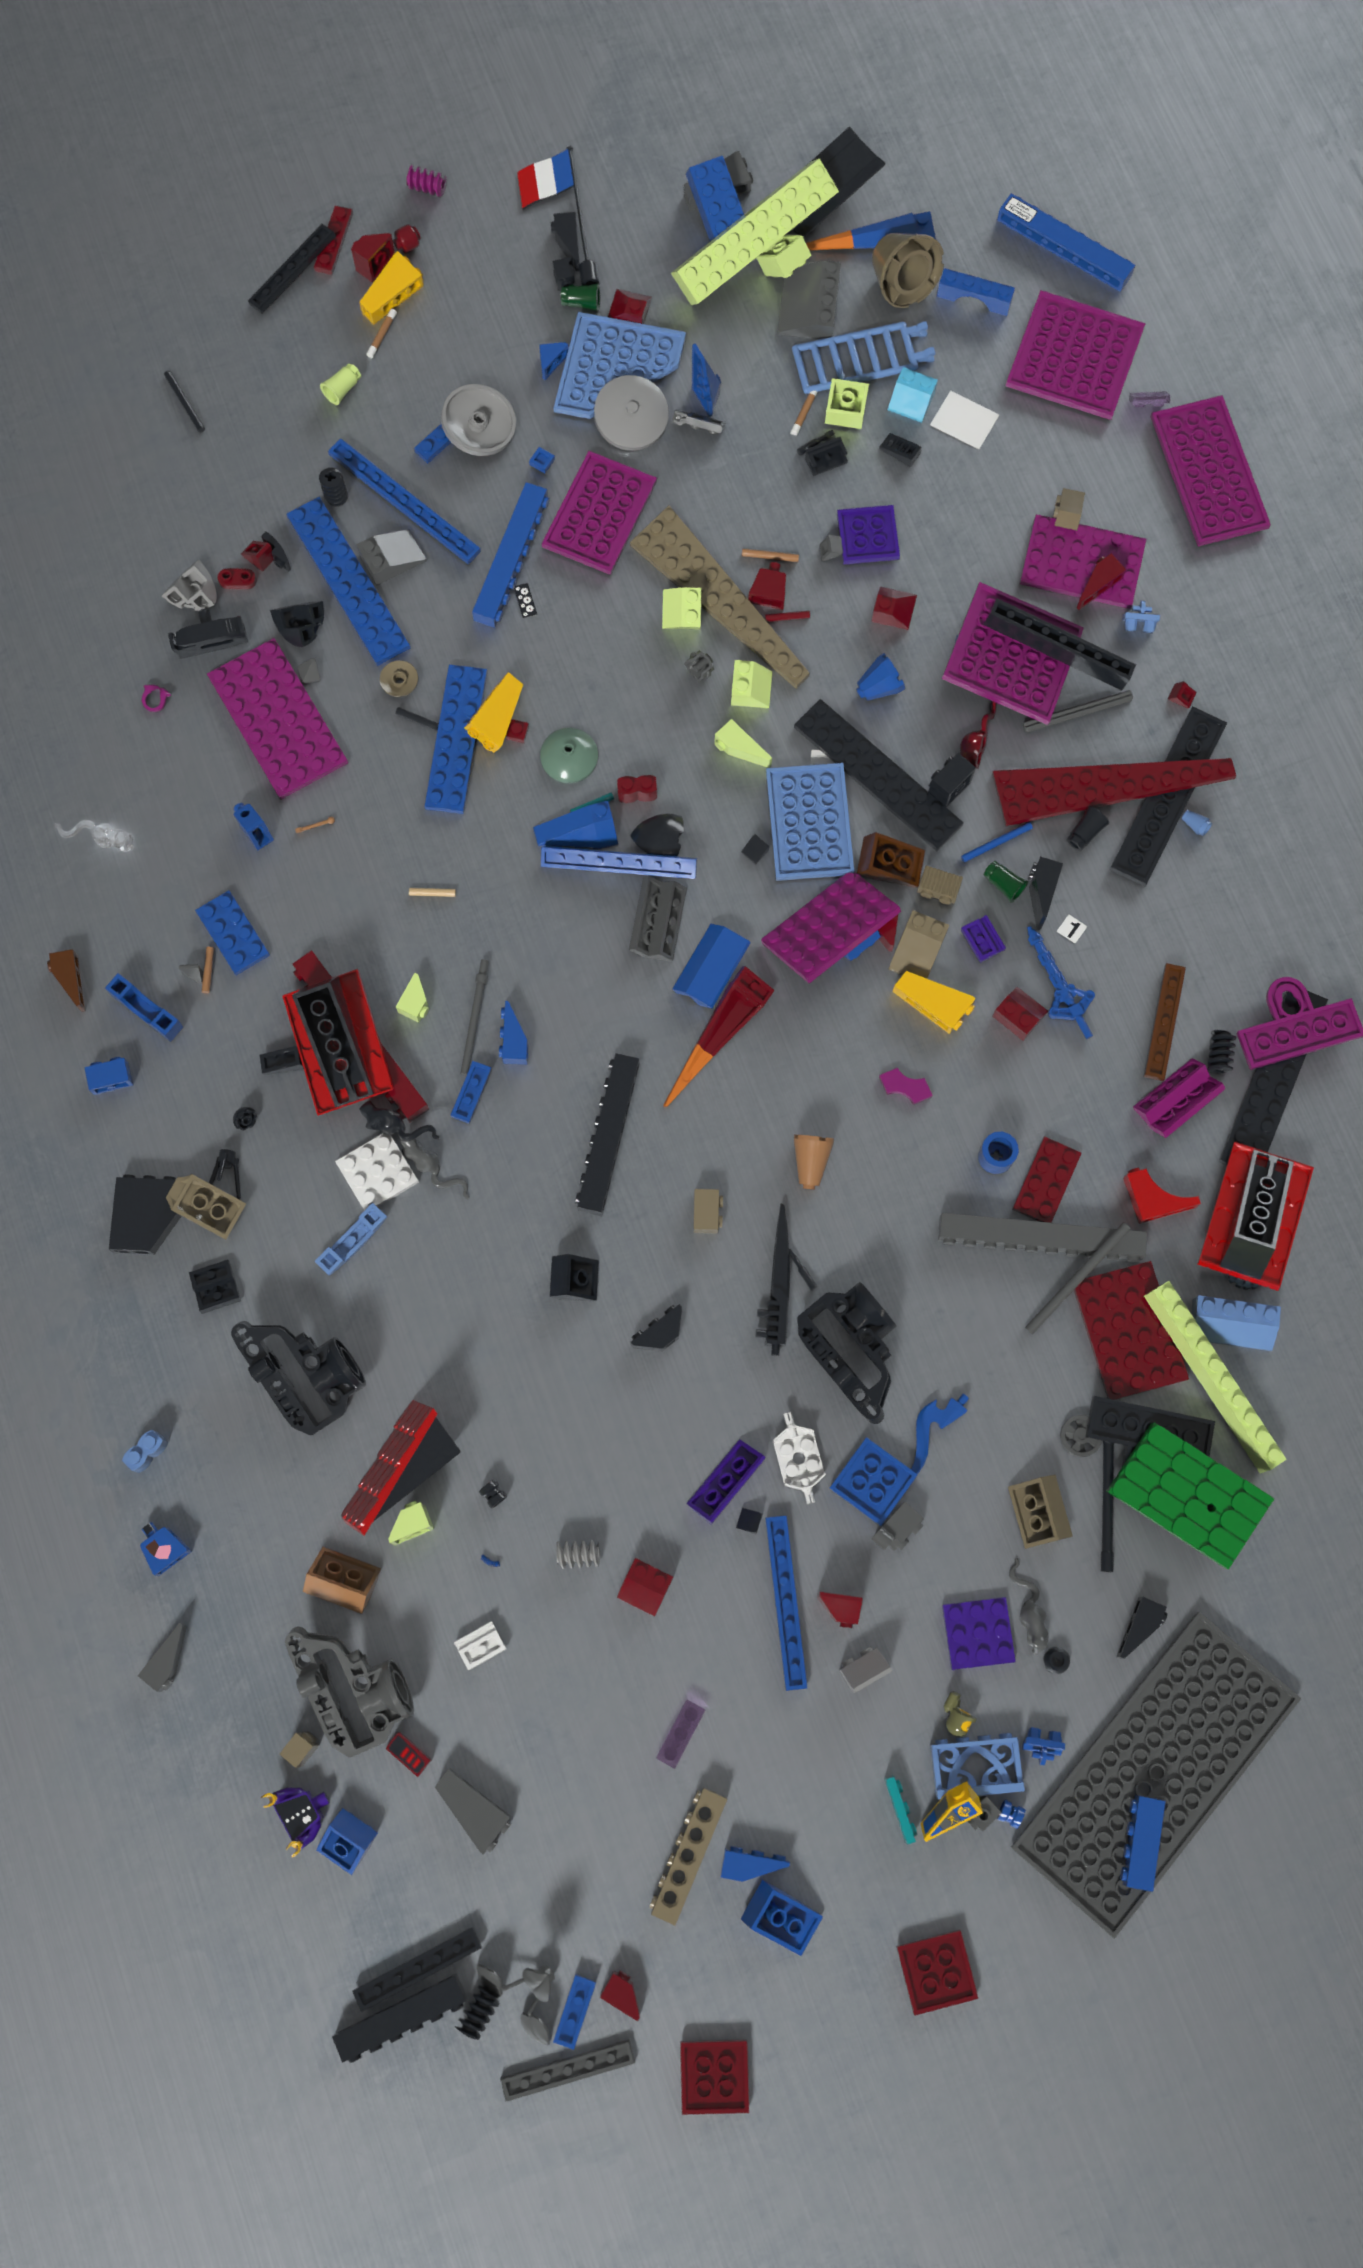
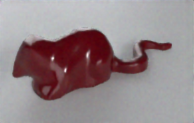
(974, 743)

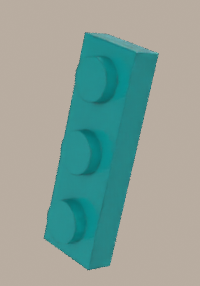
(901, 1809)

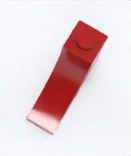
(1151, 1201)

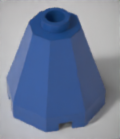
(880, 680)

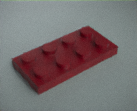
(1046, 1181)

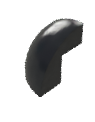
(299, 622)
(659, 834)

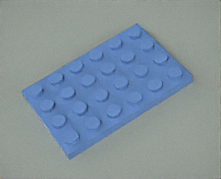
(809, 821)

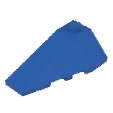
(704, 381)
(585, 827)

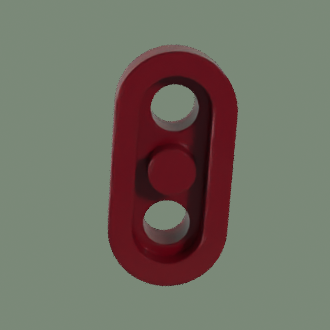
(236, 579)

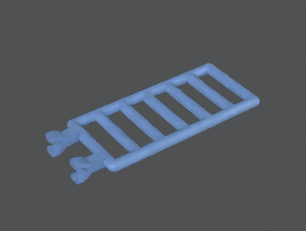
(907, 332)

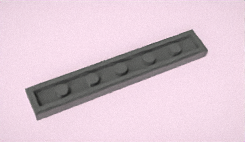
(567, 2070)

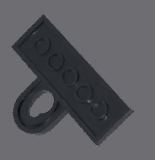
(1127, 1423)

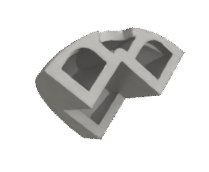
(192, 589)

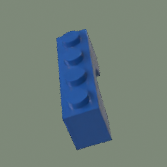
(993, 294)
(143, 1007)

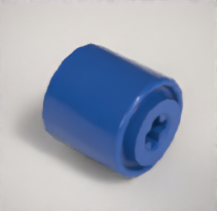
(1006, 1148)

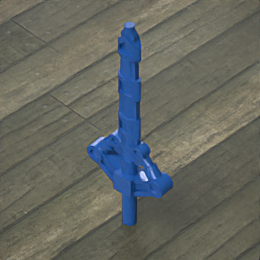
(1063, 992)

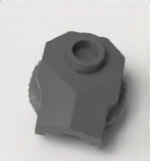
(700, 665)

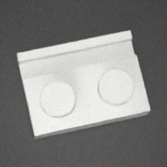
(480, 1645)

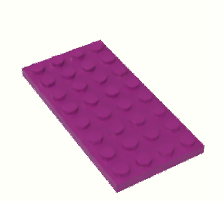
(1210, 470)
(277, 718)

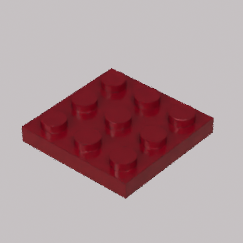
(937, 1972)
(714, 2077)

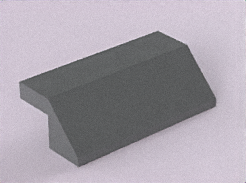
(657, 919)

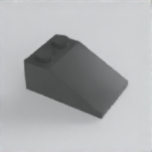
(390, 554)

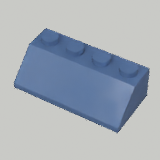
(1237, 1322)

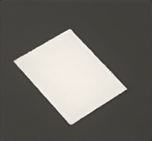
(964, 419)

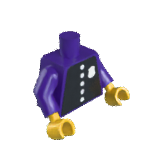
(298, 1814)

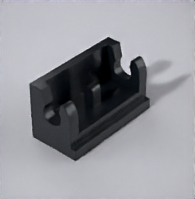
(826, 456)

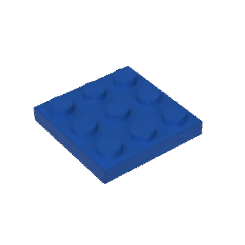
(873, 1481)

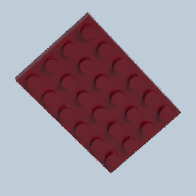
(1126, 1334)

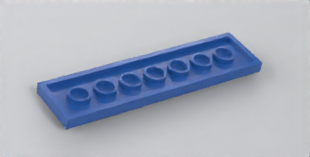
(453, 744)

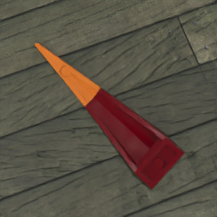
(737, 1006)

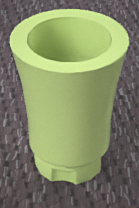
(340, 383)

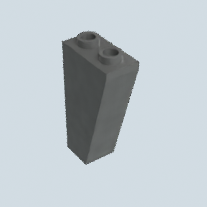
(739, 175)
(473, 1810)

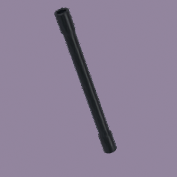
(1107, 1554)

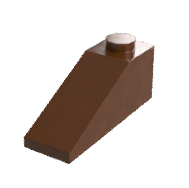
(66, 970)

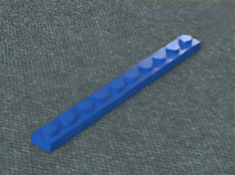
(404, 501)

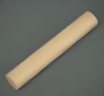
(432, 892)

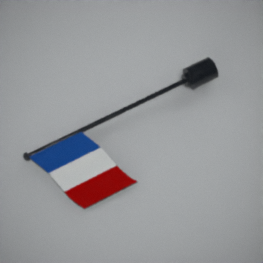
(548, 180)

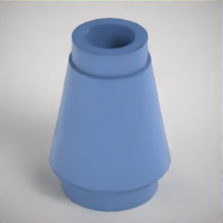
(1197, 822)

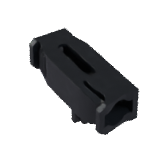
(208, 635)

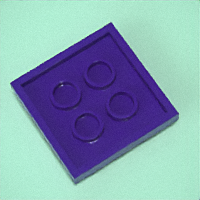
(868, 534)
(978, 1633)

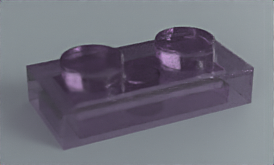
(1156, 398)

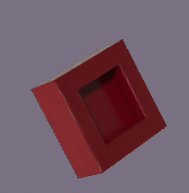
(517, 731)

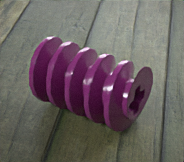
(425, 182)

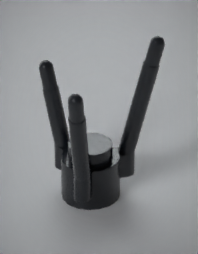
(225, 1161)

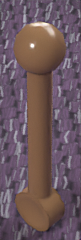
(330, 820)

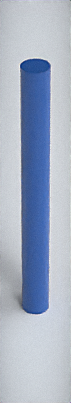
(996, 842)

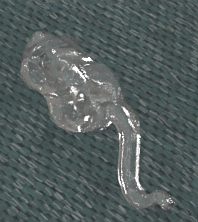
(102, 834)

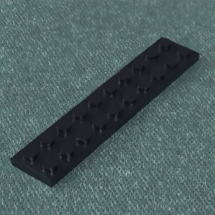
(878, 775)
(1162, 812)
(1267, 1094)

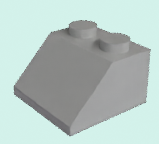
(865, 1669)

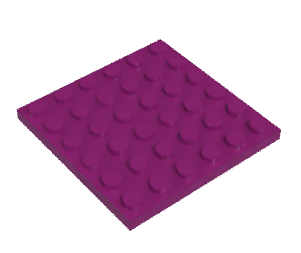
(1075, 355)
(1003, 667)

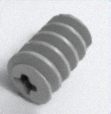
(578, 1554)

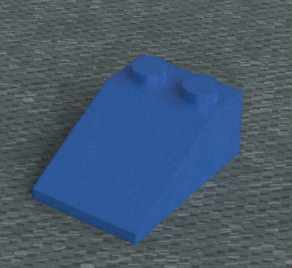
(781, 1918)

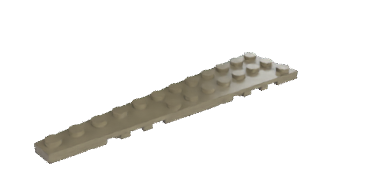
(687, 563)

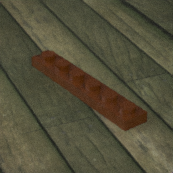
(1164, 1022)

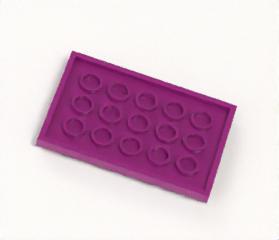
(599, 512)
(1065, 559)
(830, 926)

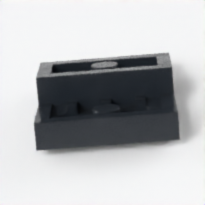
(214, 1286)

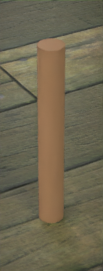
(770, 555)

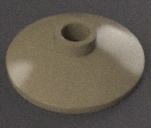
(398, 671)

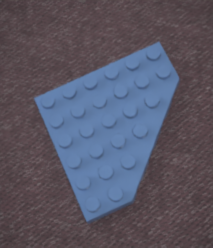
(610, 349)

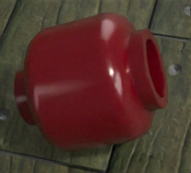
(406, 238)

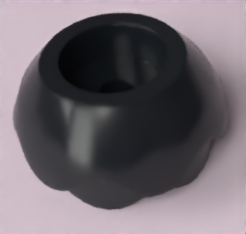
(244, 1118)
(1053, 1666)

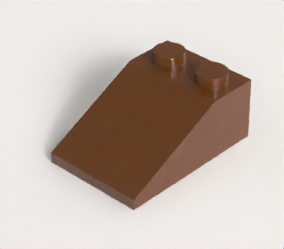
(890, 860)

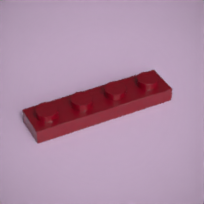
(339, 224)

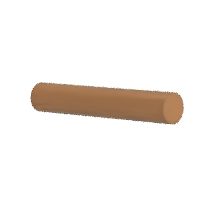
(207, 970)

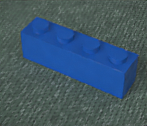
(1143, 1843)

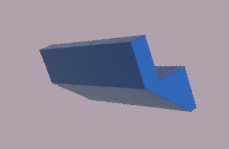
(711, 965)

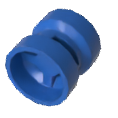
(1011, 1814)

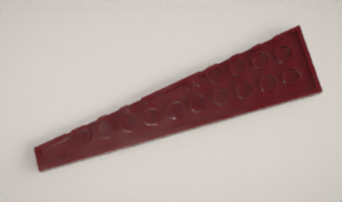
(1057, 791)

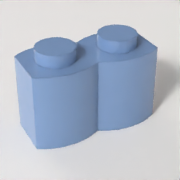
(140, 1456)

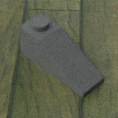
(164, 1663)

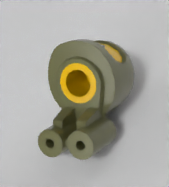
(958, 1719)

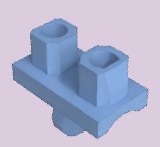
(1132, 618)

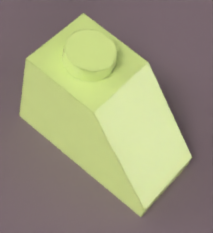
(413, 1000)

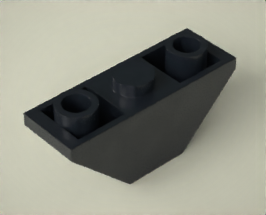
(661, 1331)

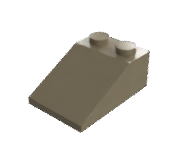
(919, 945)

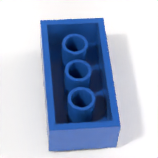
(714, 195)

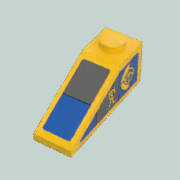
(952, 1810)

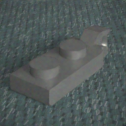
(699, 421)

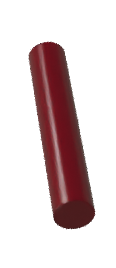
(787, 616)

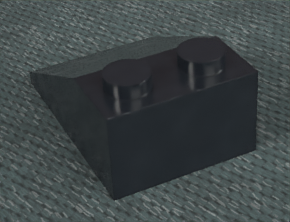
(1043, 883)

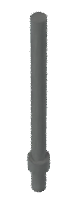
(481, 980)

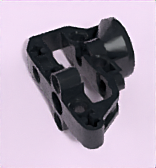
(860, 1318)
(334, 1372)

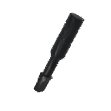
(802, 450)
(803, 1272)

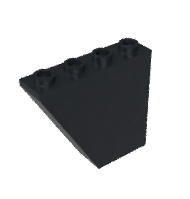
(141, 1214)

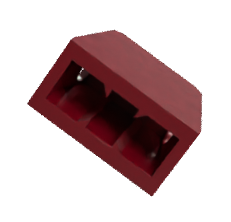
(769, 587)

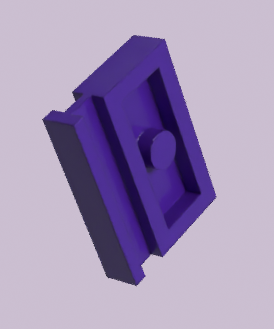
(983, 938)

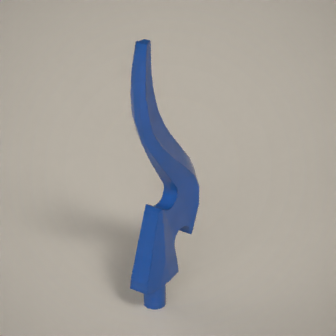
(930, 1414)

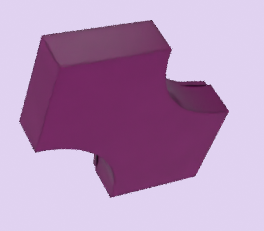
(914, 1089)

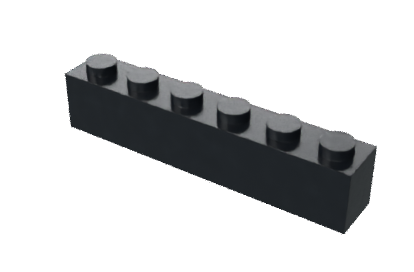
(399, 2018)

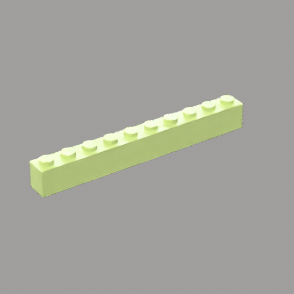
(1215, 1377)

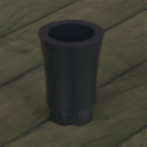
(1087, 828)

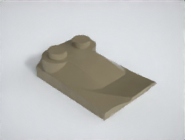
(205, 1205)

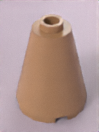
(811, 1158)

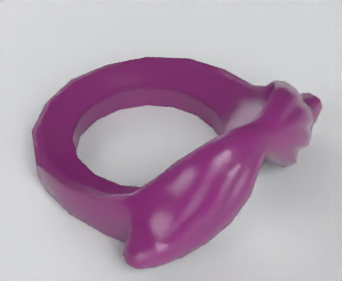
(163, 696)

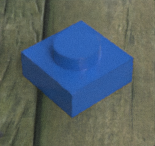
(541, 460)

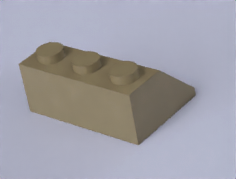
(1040, 1511)

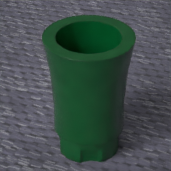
(581, 296)
(1005, 880)

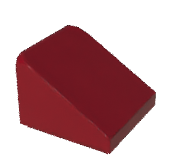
(1182, 694)

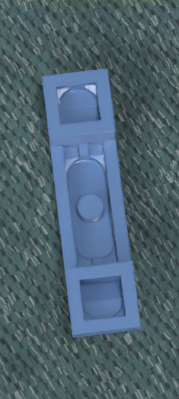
(352, 1240)

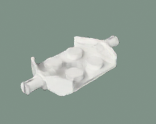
(799, 1440)

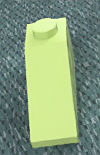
(740, 745)

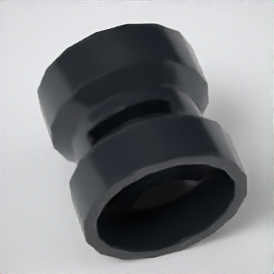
(493, 1493)

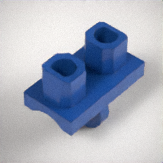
(1043, 1748)

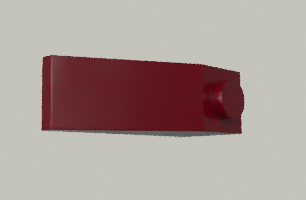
(1105, 575)

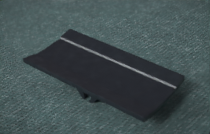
(850, 167)

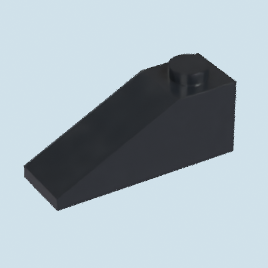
(566, 235)
(1143, 1622)

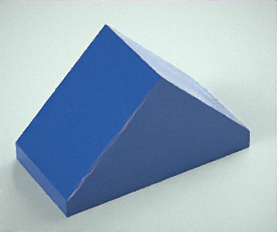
(552, 356)

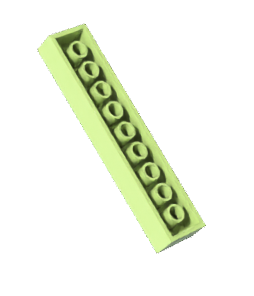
(755, 232)

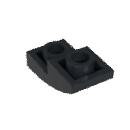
(277, 552)

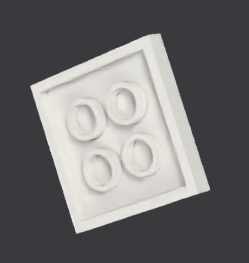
(377, 1171)

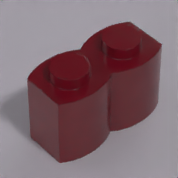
(640, 788)

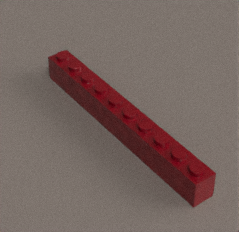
(404, 1094)

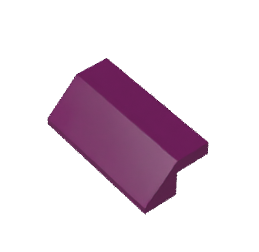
(1178, 1098)

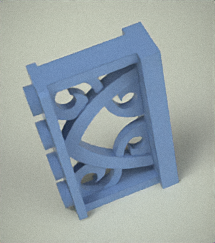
(1001, 1785)

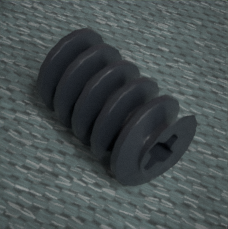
(333, 486)
(1220, 1052)
(478, 2013)

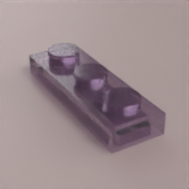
(680, 1734)

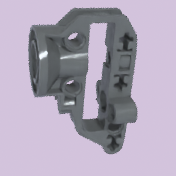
(383, 1695)

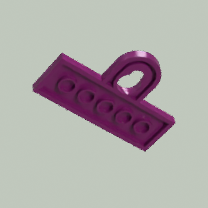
(1298, 1033)

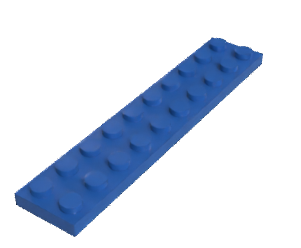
(348, 581)

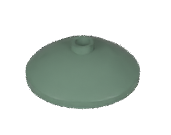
(572, 765)

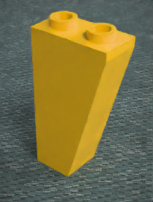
(391, 288)
(494, 715)
(935, 1001)

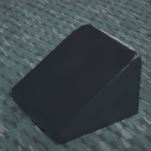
(755, 849)
(749, 1520)

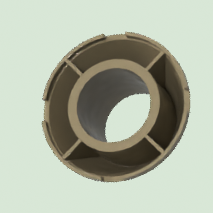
(907, 267)

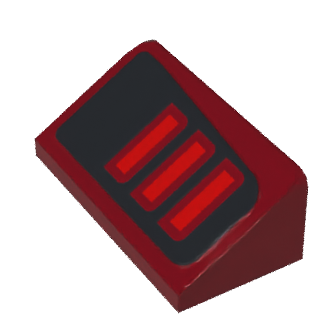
(408, 1754)

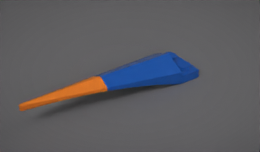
(870, 235)

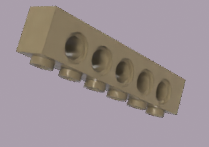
(671, 1911)

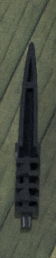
(779, 1294)

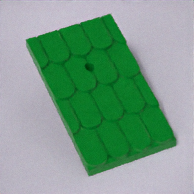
(1190, 1495)

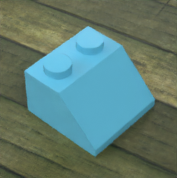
(912, 394)

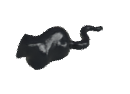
(391, 1122)

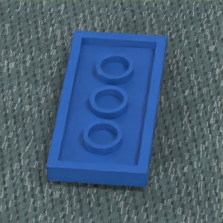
(232, 932)

